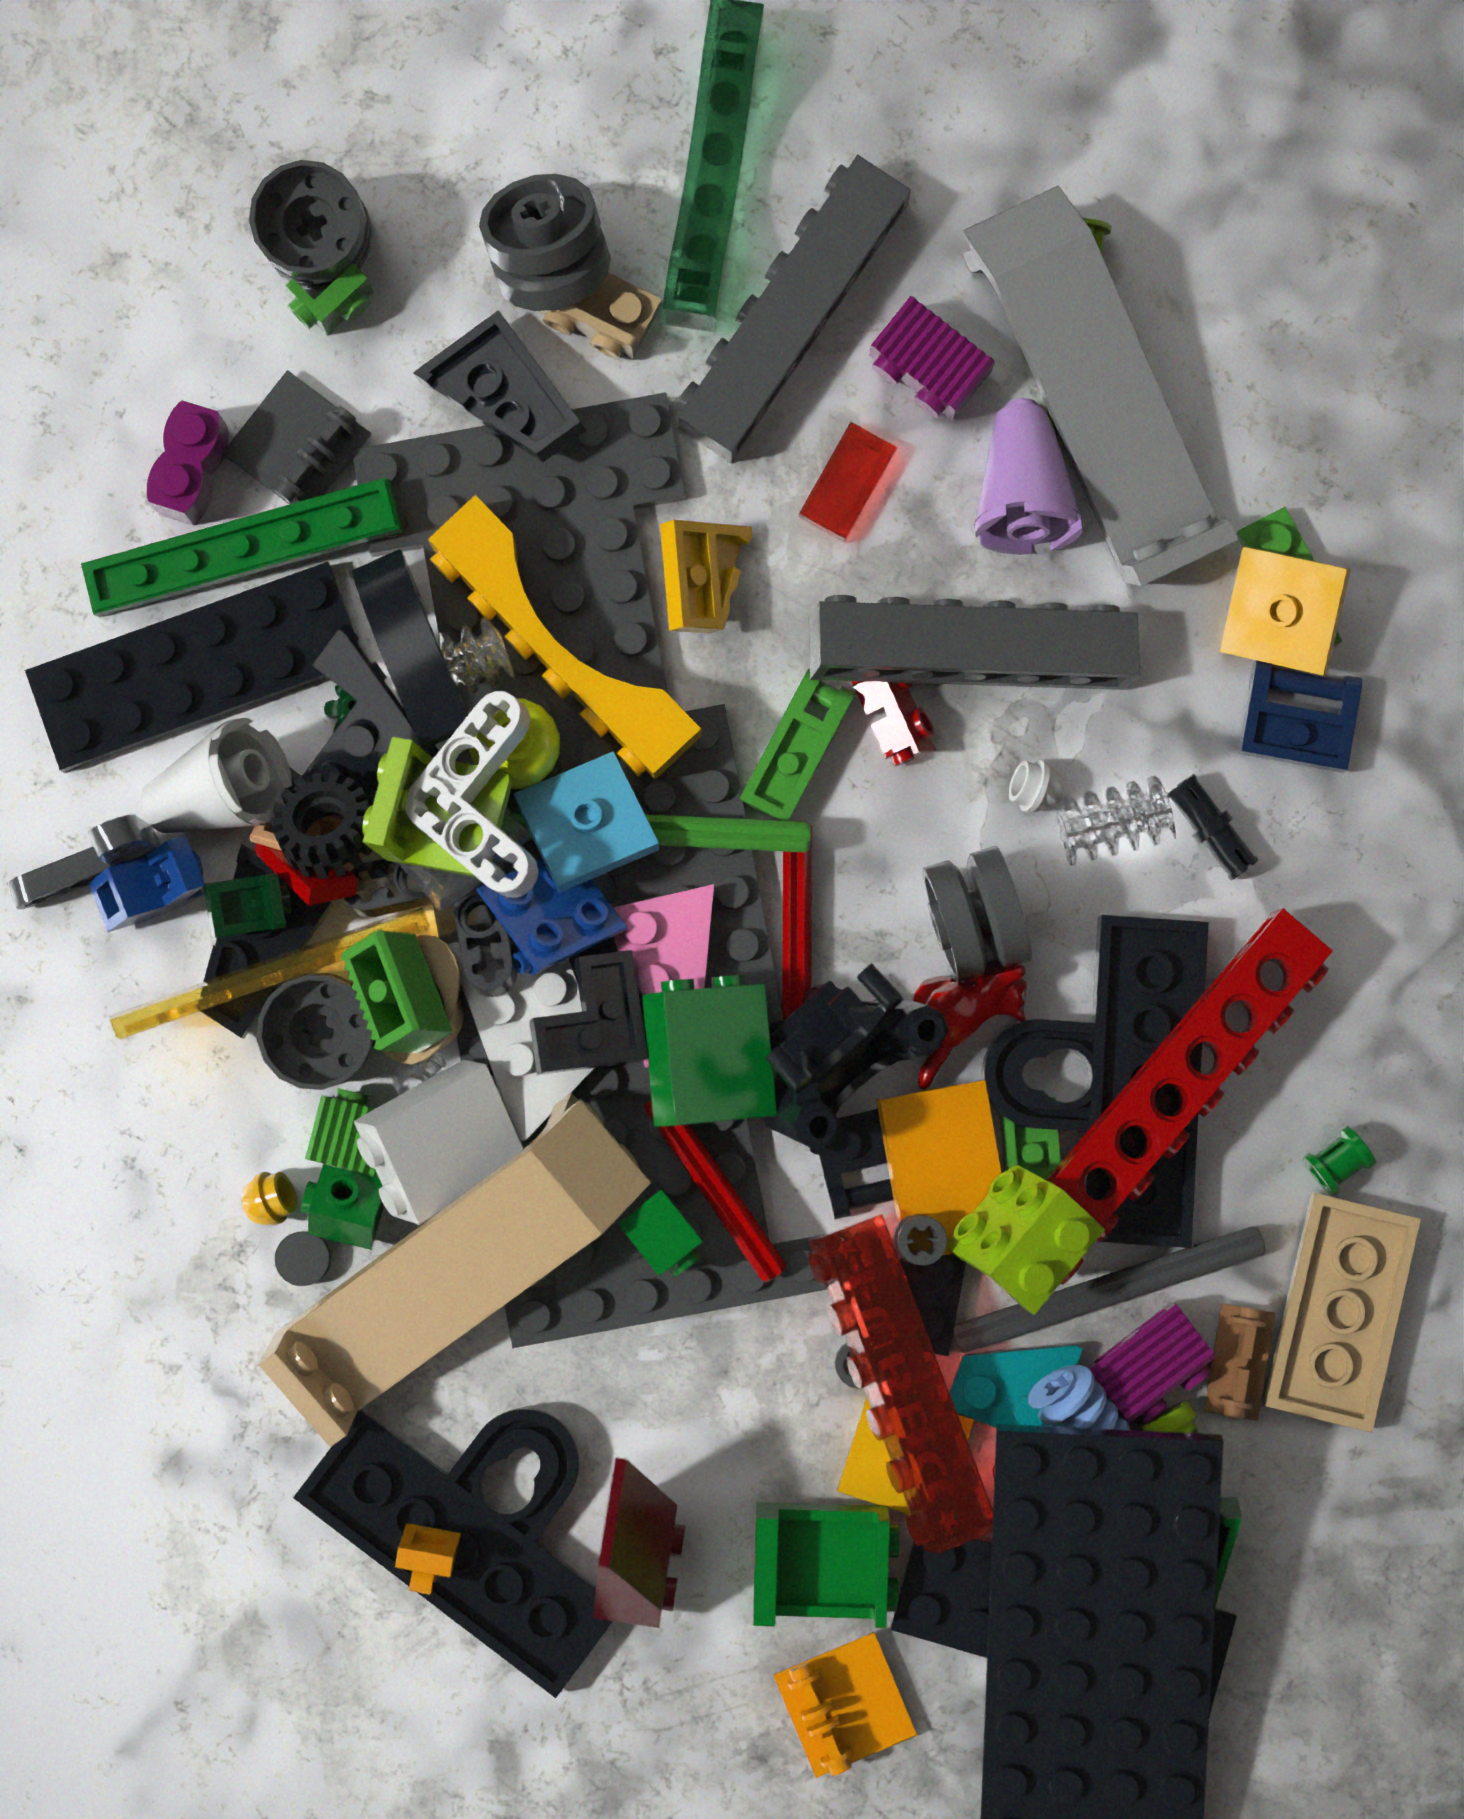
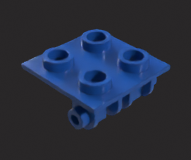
(551, 923)

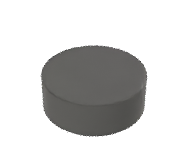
(302, 1258)

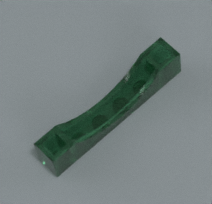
(713, 165)

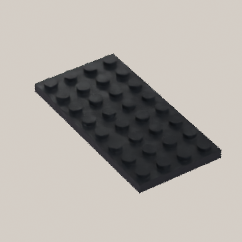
(1100, 1623)

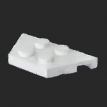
(508, 1040)

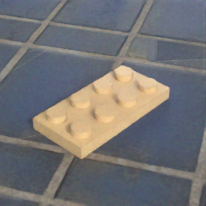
(1341, 1312)

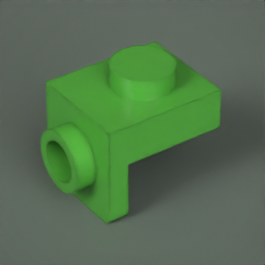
(340, 301)

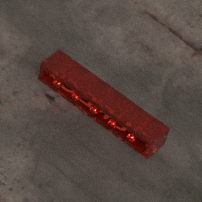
(902, 1384)

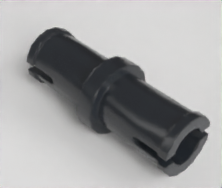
(1212, 827)

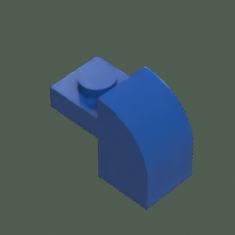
(148, 885)

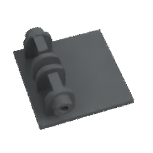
(296, 441)

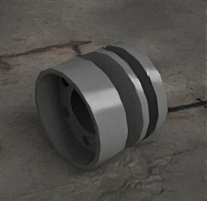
(292, 200)
(289, 1046)

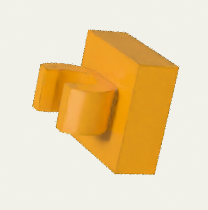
(427, 1554)

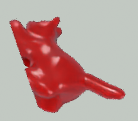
(968, 1006)

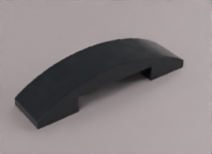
(409, 648)

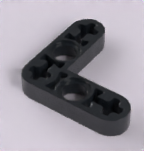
(473, 959)

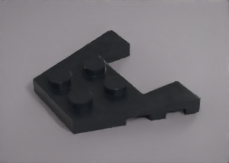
(368, 727)

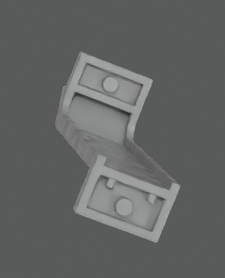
(1097, 386)

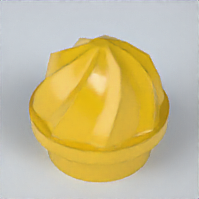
(269, 1198)

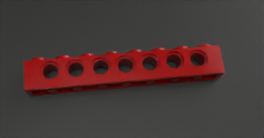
(1277, 940)

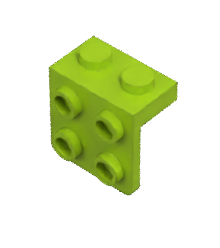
(393, 833)
(1025, 1236)

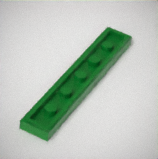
(242, 547)

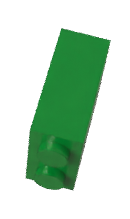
(708, 1052)

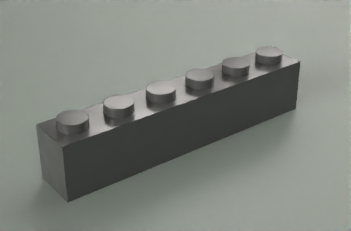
(793, 307)
(973, 644)

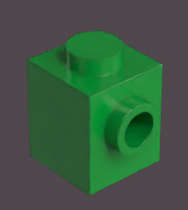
(343, 1206)
(662, 1235)

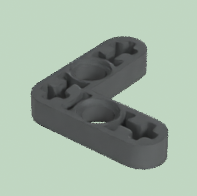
(113, 844)

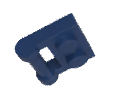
(1300, 733)

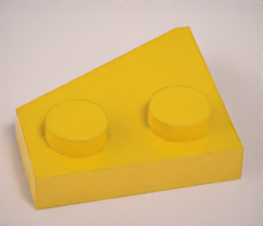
(700, 572)

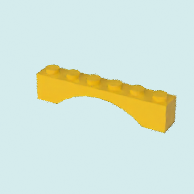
(640, 718)

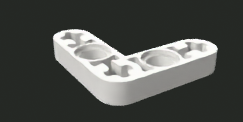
(457, 793)

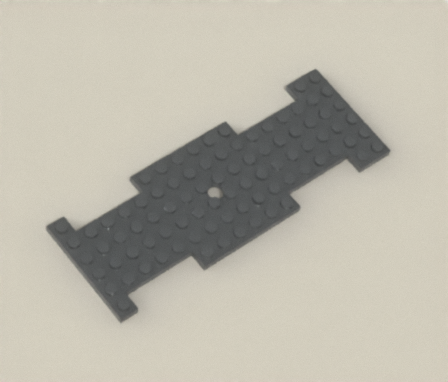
(592, 595)

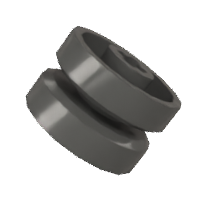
(545, 242)
(983, 912)

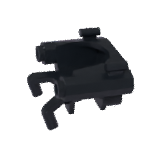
(839, 1045)

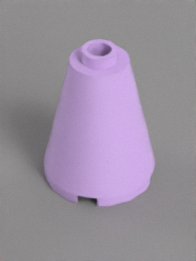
(1026, 485)

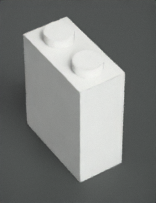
(437, 1140)

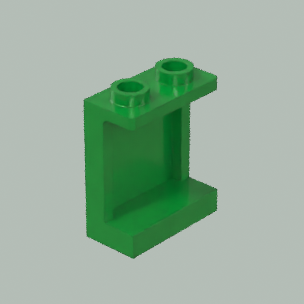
(824, 1562)

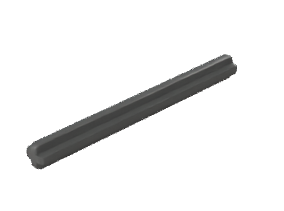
(1111, 1289)

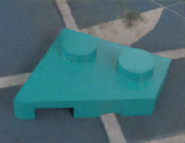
(997, 1384)

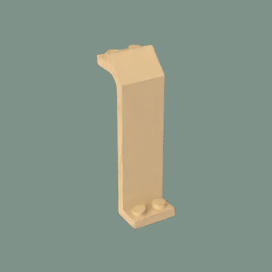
(454, 1270)

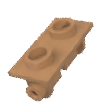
(1240, 1362)

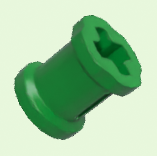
(1339, 1161)

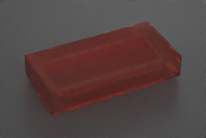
(847, 482)

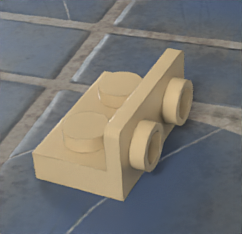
(612, 316)

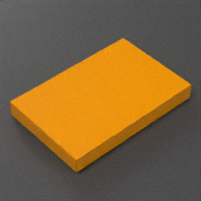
(939, 1154)

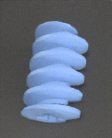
(1074, 1400)

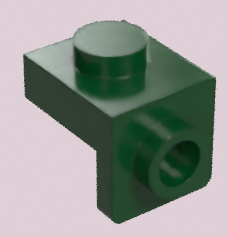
(246, 905)

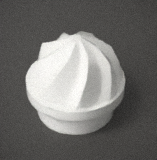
(1036, 786)

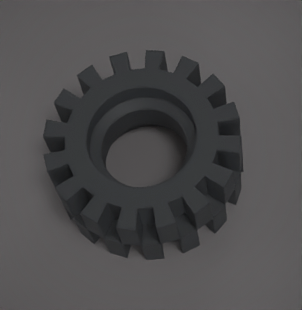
(310, 805)

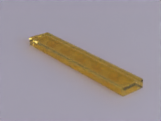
(257, 976)

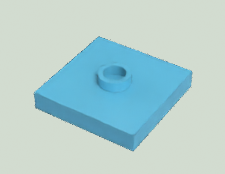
(586, 822)

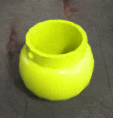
(534, 754)

